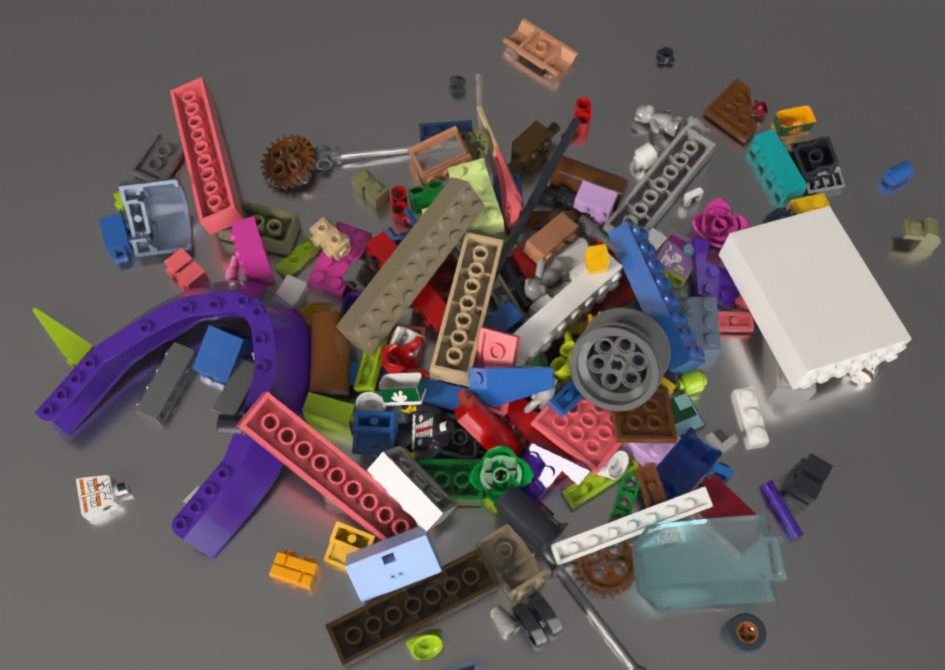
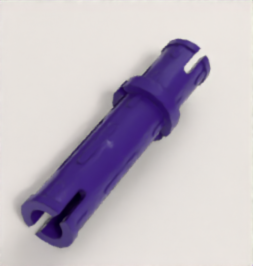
(782, 510)

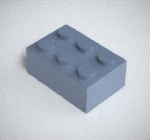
(705, 324)

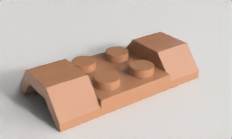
(542, 49)

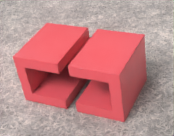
(186, 271)

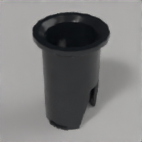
(529, 519)

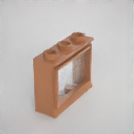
(439, 153)

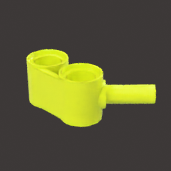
(562, 364)

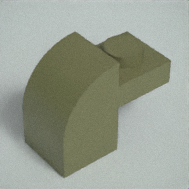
(924, 232)

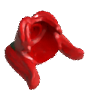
(399, 358)

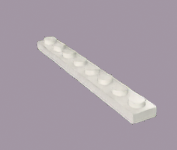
(630, 525)

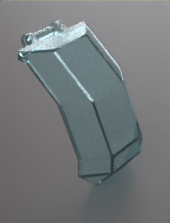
(707, 562)

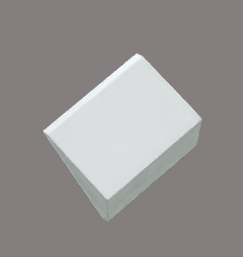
(572, 254)

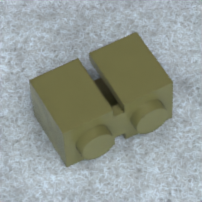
(375, 193)

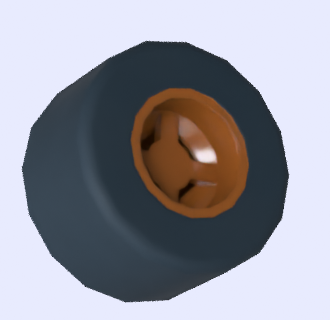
(750, 628)

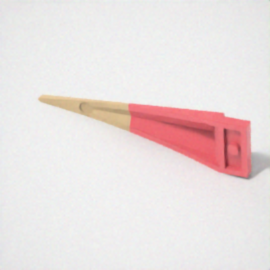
(509, 193)

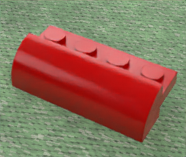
(483, 424)

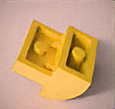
(345, 541)

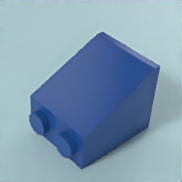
(221, 352)

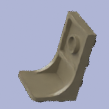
(512, 563)

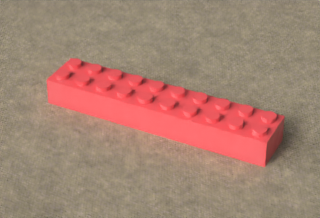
(206, 156)
(324, 467)

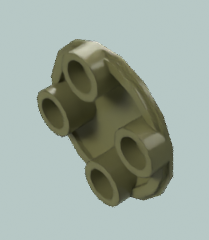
(477, 143)

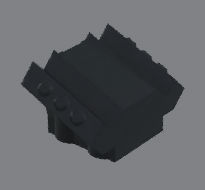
(818, 164)
(461, 442)

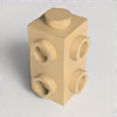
(326, 235)

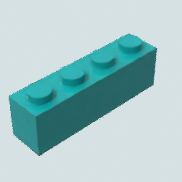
(778, 165)

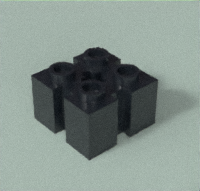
(806, 481)

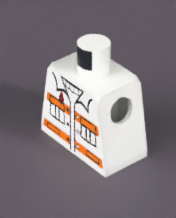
(99, 495)

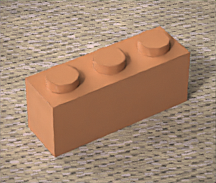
(551, 238)

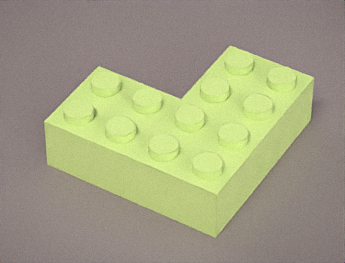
(490, 218)

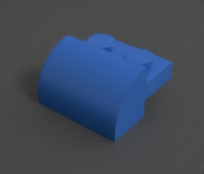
(374, 432)

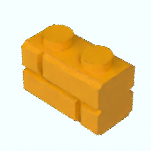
(294, 569)

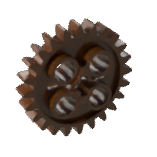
(288, 161)
(611, 580)

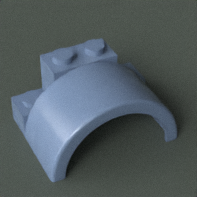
(159, 207)

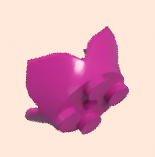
(718, 214)

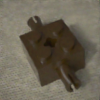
(532, 147)

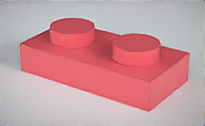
(735, 322)

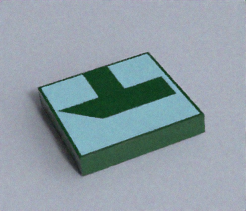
(685, 414)

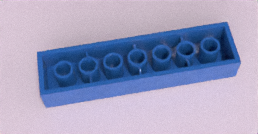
(655, 294)

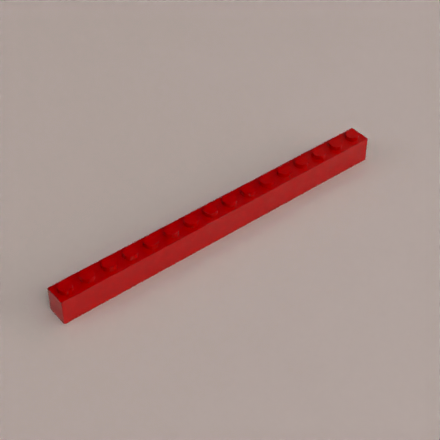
(432, 309)

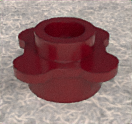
(760, 109)

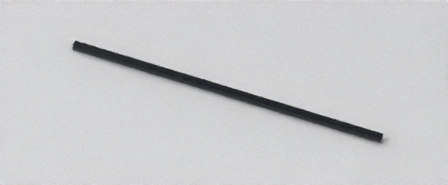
(536, 194)

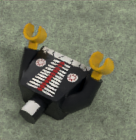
(429, 431)

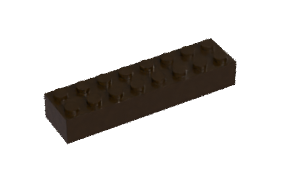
(412, 608)

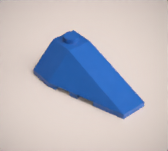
(507, 383)

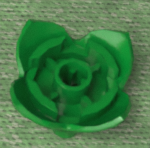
(500, 457)

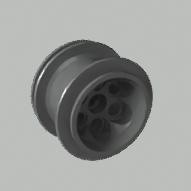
(609, 382)

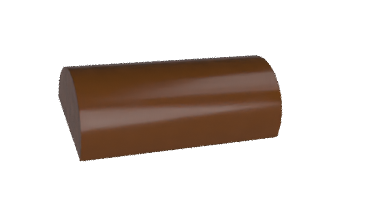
(573, 172)
(328, 355)

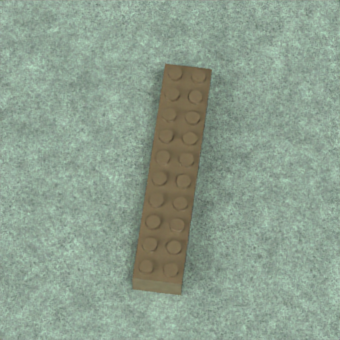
(411, 266)

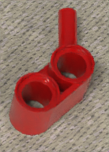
(583, 113)
(399, 204)

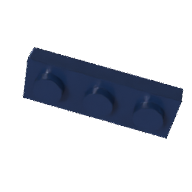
(429, 130)

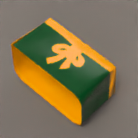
(803, 114)

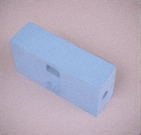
(392, 563)

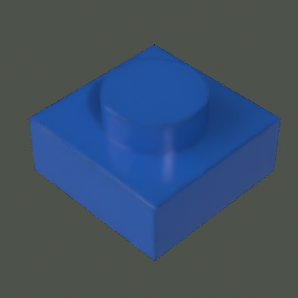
(722, 471)

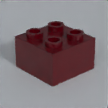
(443, 277)

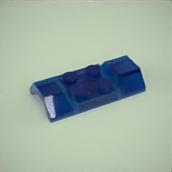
(685, 464)

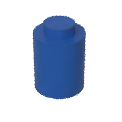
(898, 173)

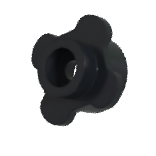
(665, 55)
(457, 84)

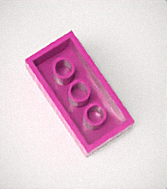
(251, 252)
(328, 272)

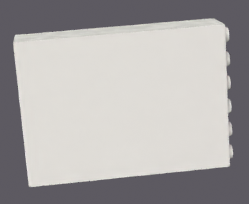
(813, 297)

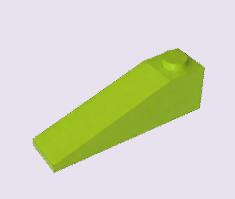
(69, 343)

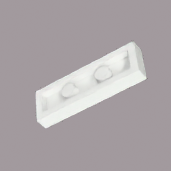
(750, 417)

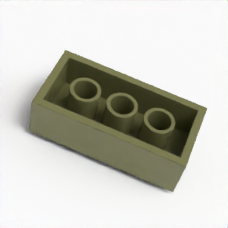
(275, 226)

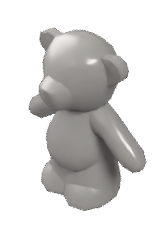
(659, 120)
(545, 276)
(540, 400)

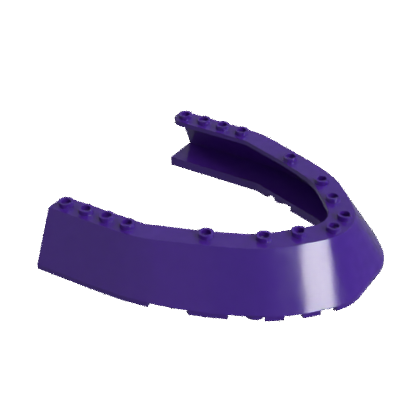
(281, 368)

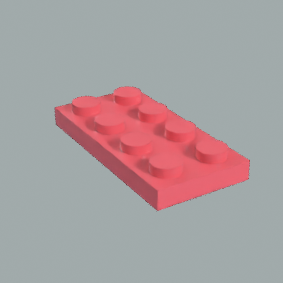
(497, 349)

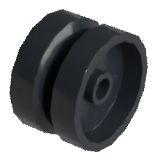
(537, 619)

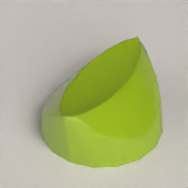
(426, 644)

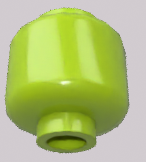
(691, 381)

